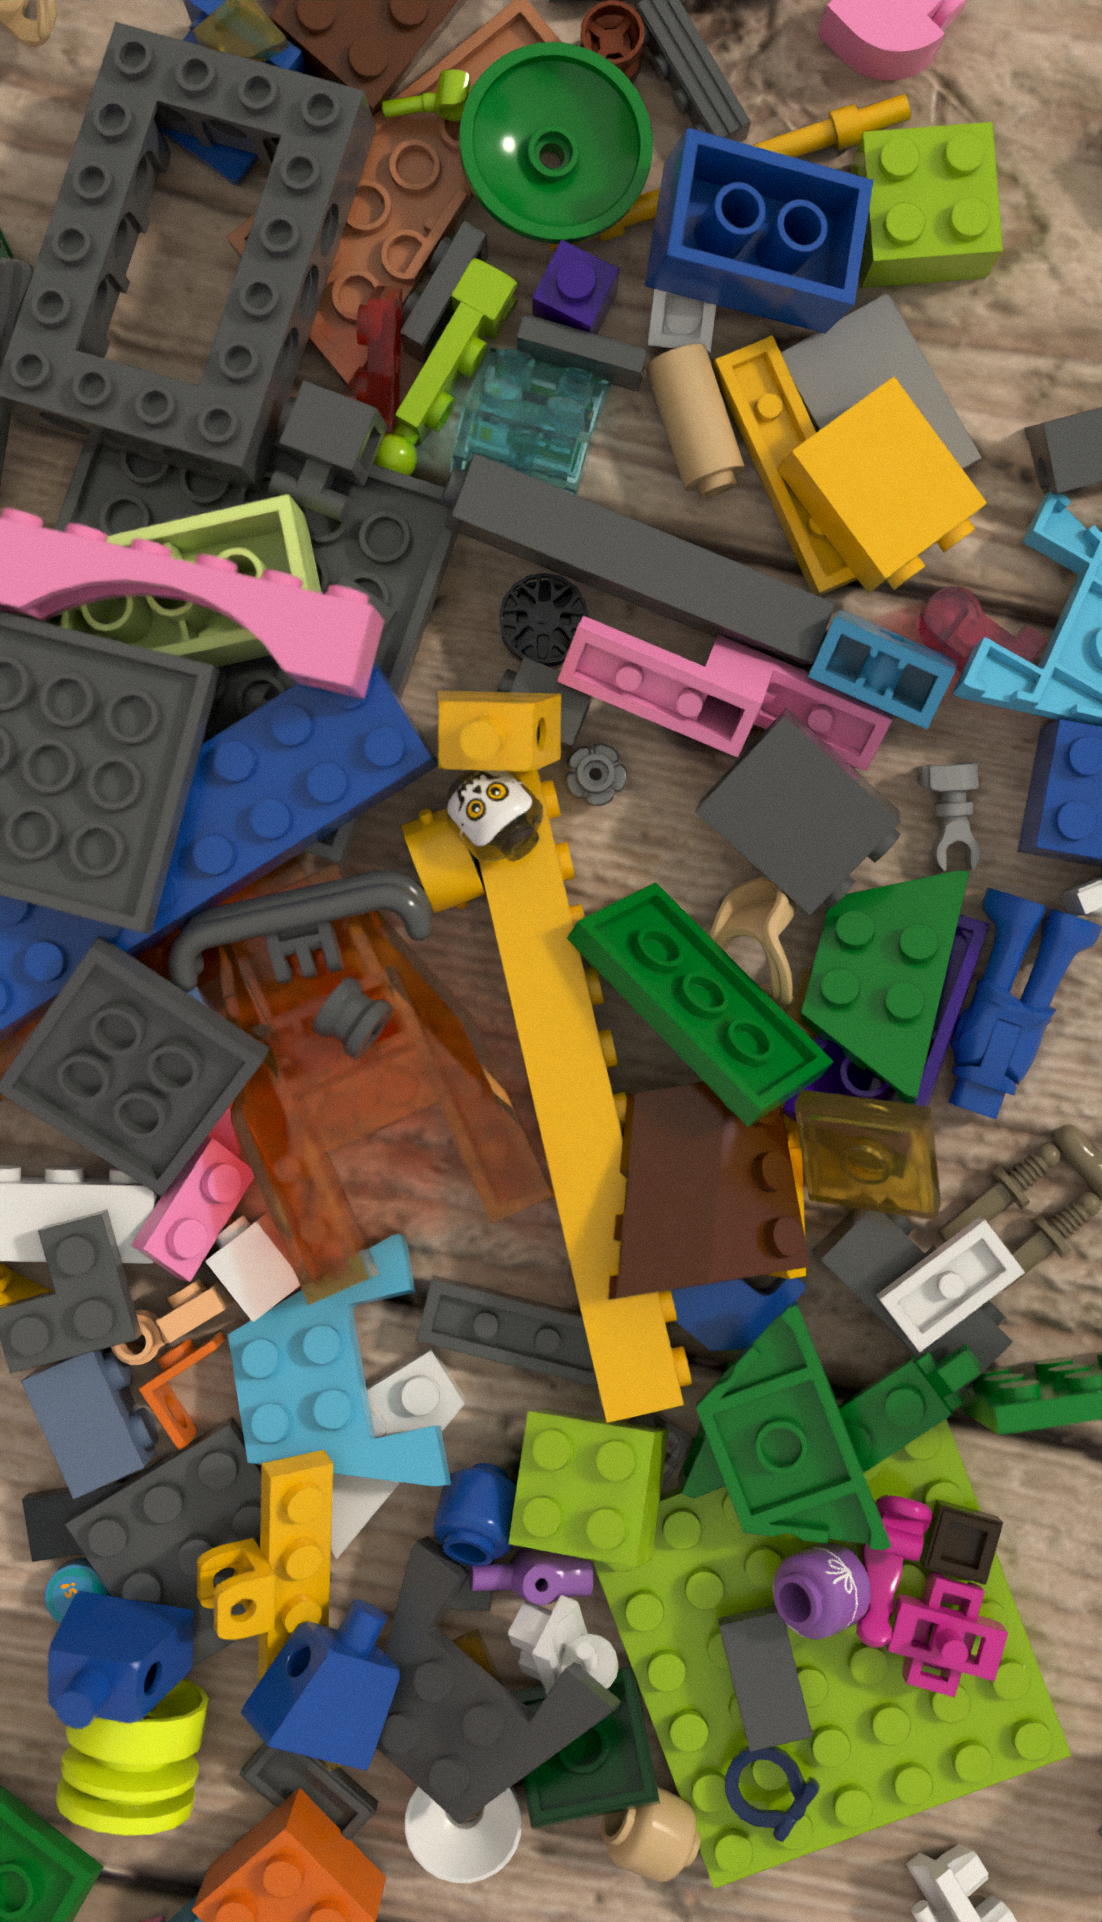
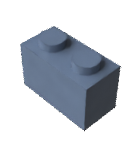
(91, 1419)

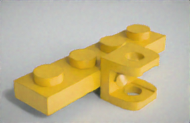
(289, 1572)

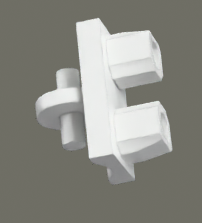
(557, 1640)
(947, 1887)

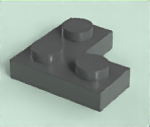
(89, 1301)

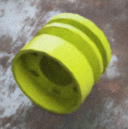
(135, 1773)

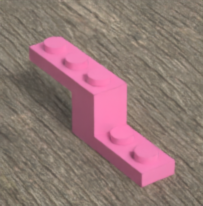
(721, 698)

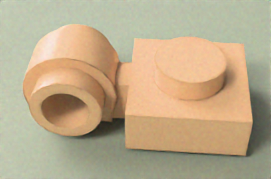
(189, 1309)

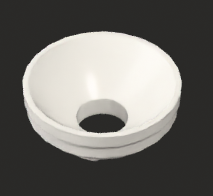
(463, 1850)

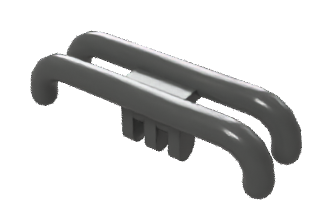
(299, 923)

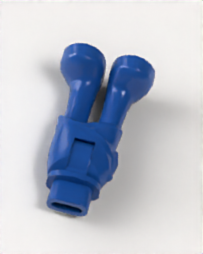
(998, 1031)

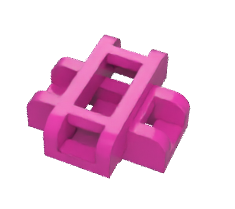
(951, 1635)

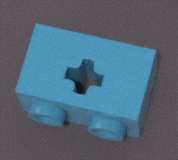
(883, 668)

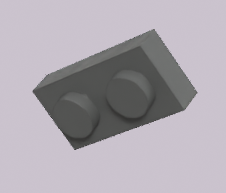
(430, 312)

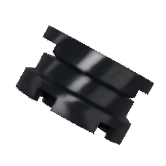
(541, 618)

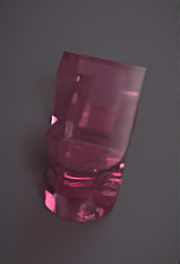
(955, 624)

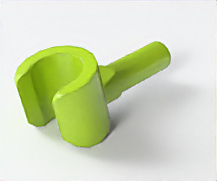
(447, 102)

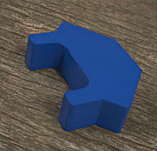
(732, 1311)

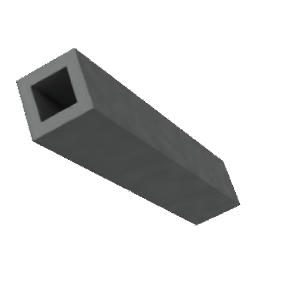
(633, 561)

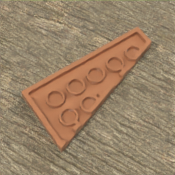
(406, 195)

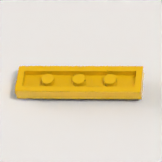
(771, 426)

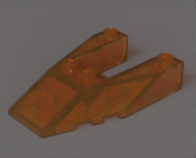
(318, 1098)

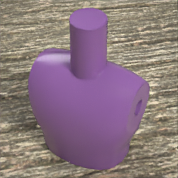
(536, 1576)

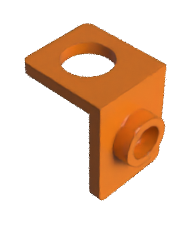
(160, 1395)

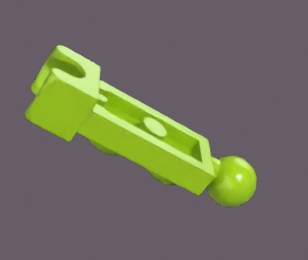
(480, 308)

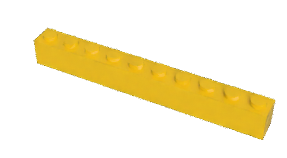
(579, 1115)

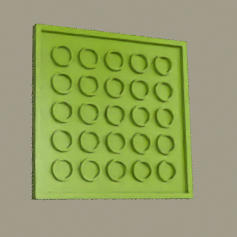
(875, 1739)

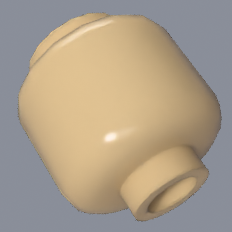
(653, 1838)

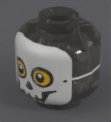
(494, 814)

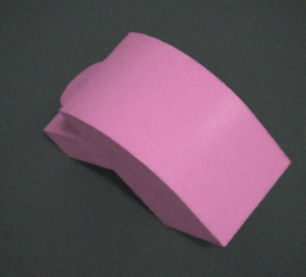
(887, 36)

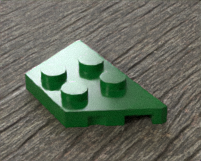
(884, 975)
(787, 1442)

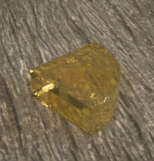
(241, 30)

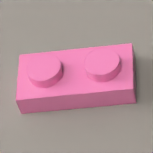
(194, 1210)

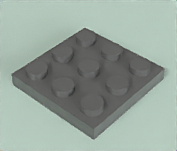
(131, 1066)
(164, 1518)

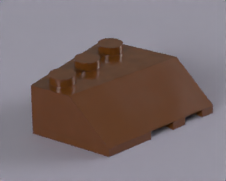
(703, 1194)

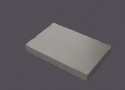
(860, 356)

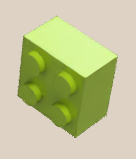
(929, 204)
(589, 1487)

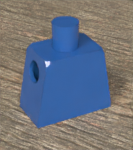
(116, 1658)
(327, 1690)

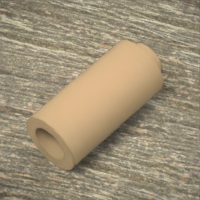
(695, 420)

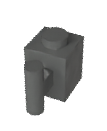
(331, 440)

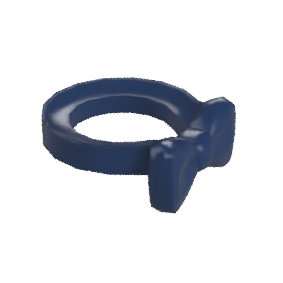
(802, 1791)

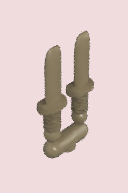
(1009, 1188)

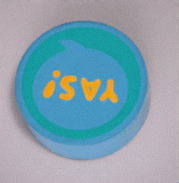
(66, 1582)

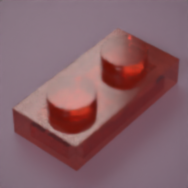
(380, 330)

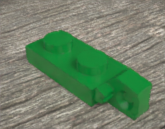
(906, 1403)

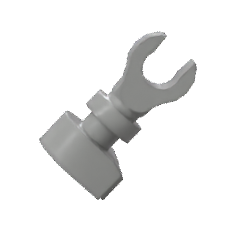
(952, 782)

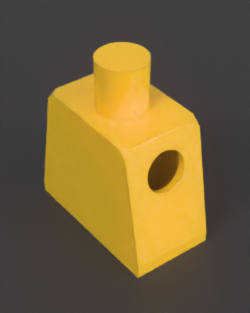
(498, 730)

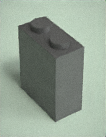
(800, 813)

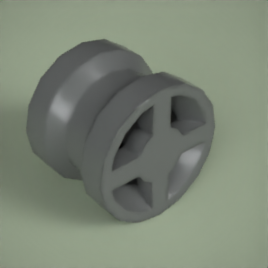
(352, 1018)

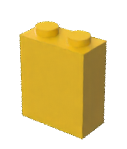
(883, 487)

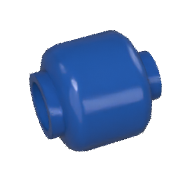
(476, 1515)

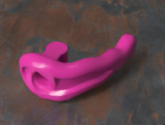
(905, 1524)

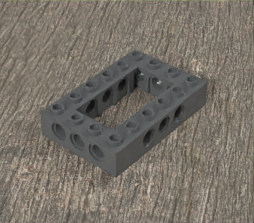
(317, 148)

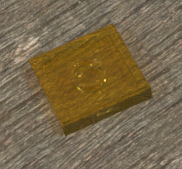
(869, 1154)

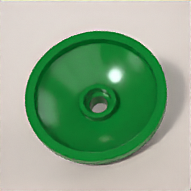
(562, 104)

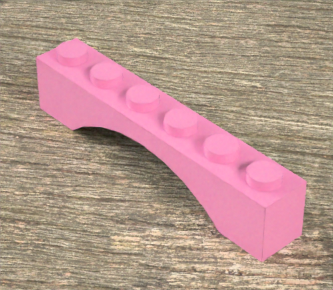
(312, 635)

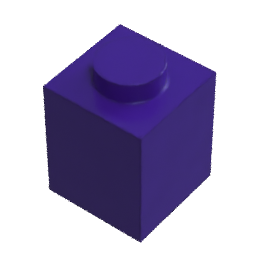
(576, 289)

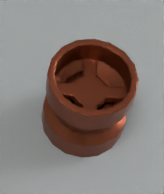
(615, 30)

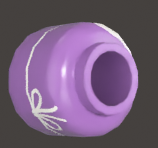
(821, 1590)

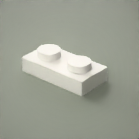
(950, 1283)

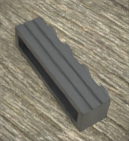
(691, 70)

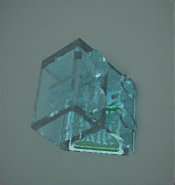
(532, 418)

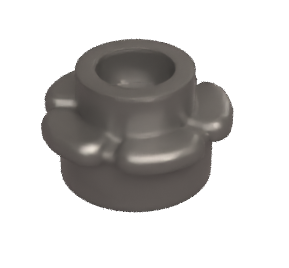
(595, 791)

